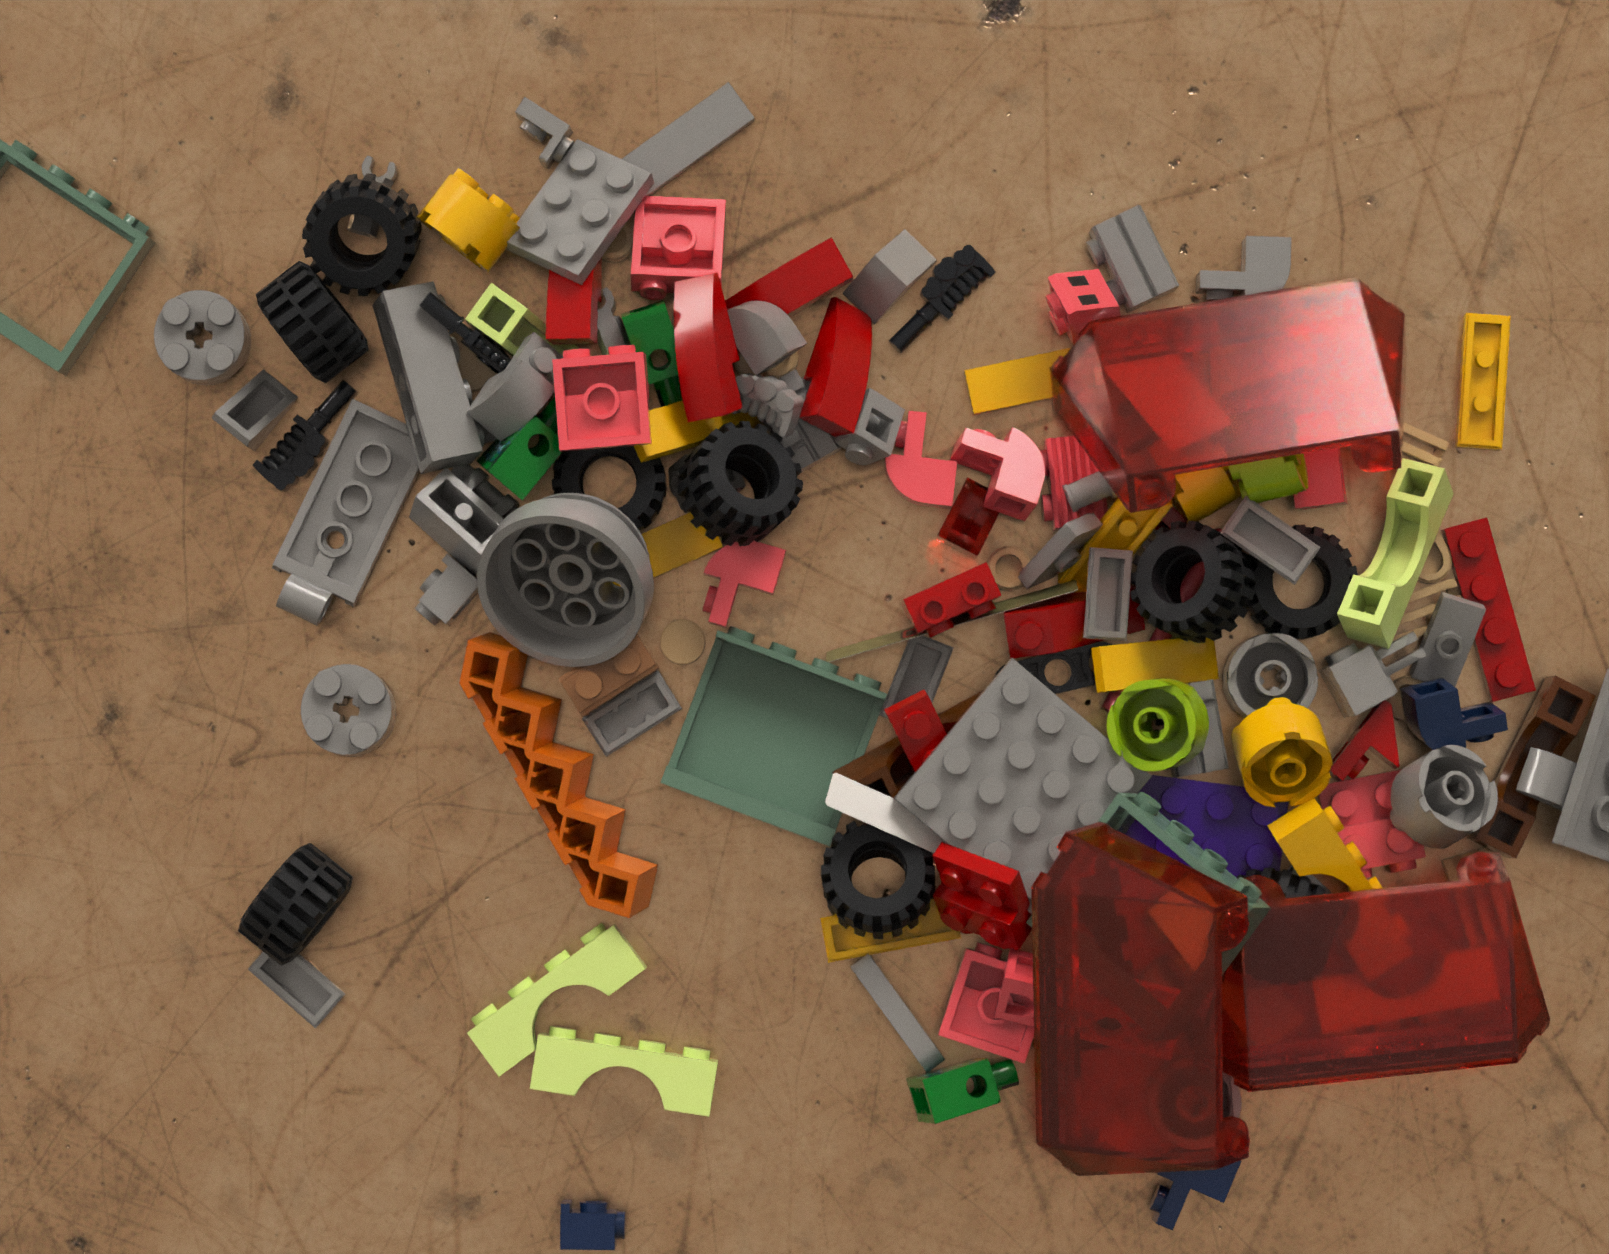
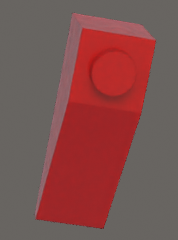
(1055, 625)

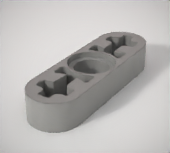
(897, 1013)

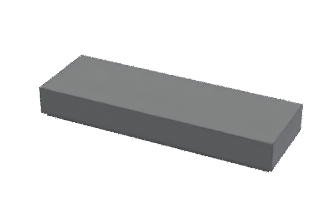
(691, 136)

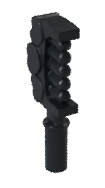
(947, 287)
(485, 349)
(298, 450)

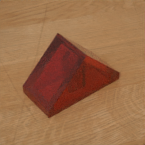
(968, 520)

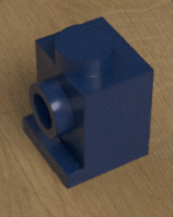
(590, 1226)

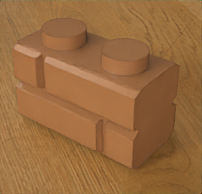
(599, 683)

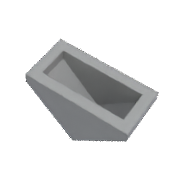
(889, 276)
(255, 410)

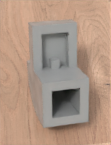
(1263, 269)
(764, 334)
(518, 391)

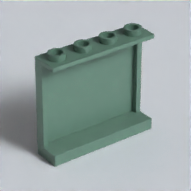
(772, 734)

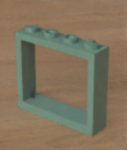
(96, 207)
(1178, 837)

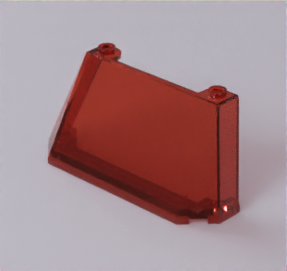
(1235, 385)
(1382, 983)
(1131, 1009)

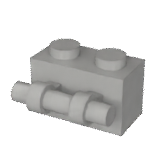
(461, 512)

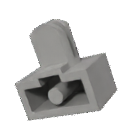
(1359, 676)

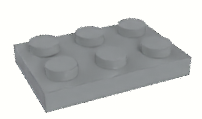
(579, 211)

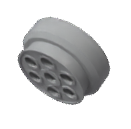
(550, 619)

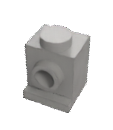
(874, 430)
(447, 592)

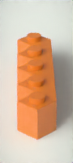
(554, 778)

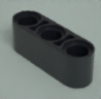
(1076, 661)

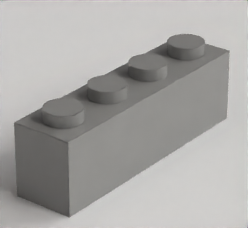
(428, 380)

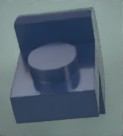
(1438, 721)
(1169, 1200)

